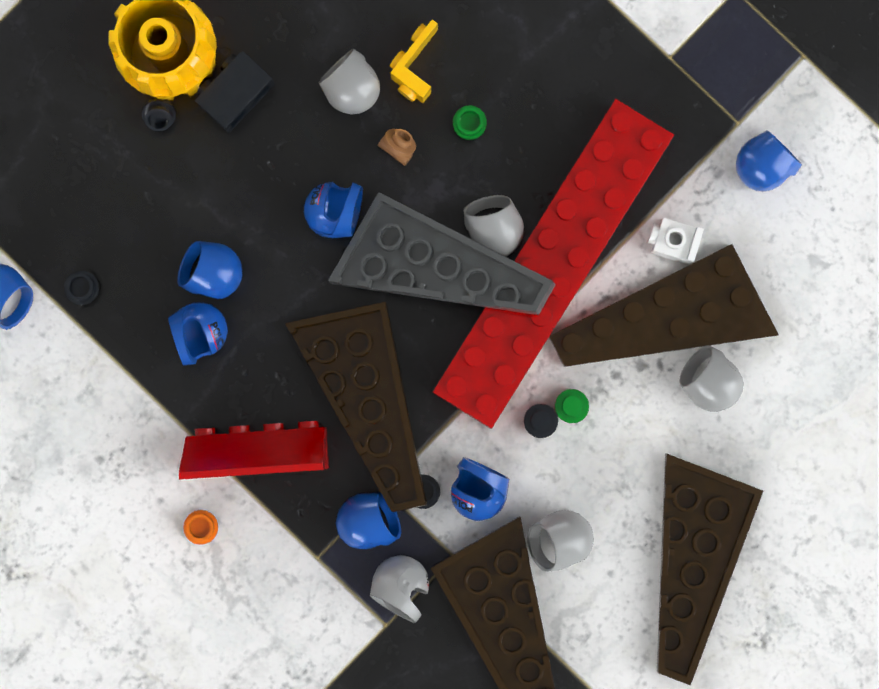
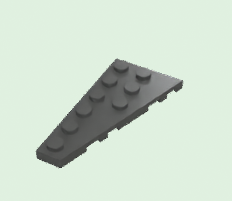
(419, 257)

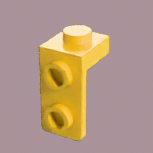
(410, 84)

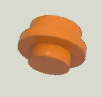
(200, 527)

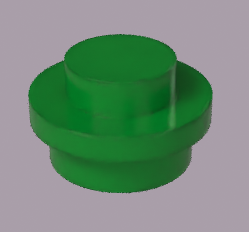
(469, 122)
(572, 406)

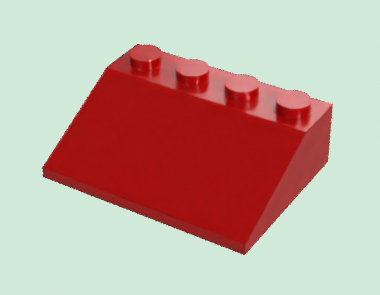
(254, 452)

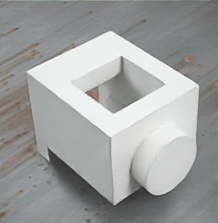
(689, 244)

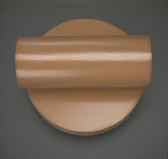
(398, 144)

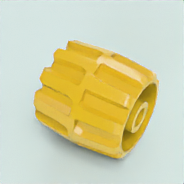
(163, 46)

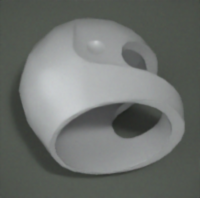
(351, 84)
(496, 231)
(717, 385)
(570, 536)
(394, 583)

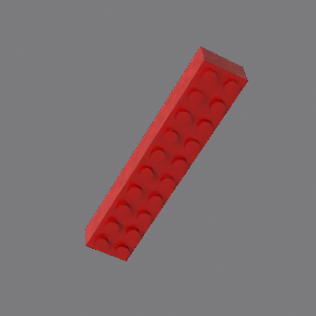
(562, 250)

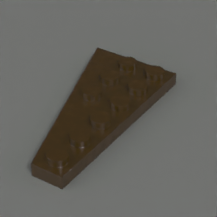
(499, 606)

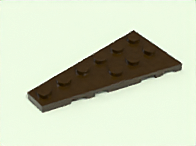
(686, 310)
(362, 380)
(701, 542)

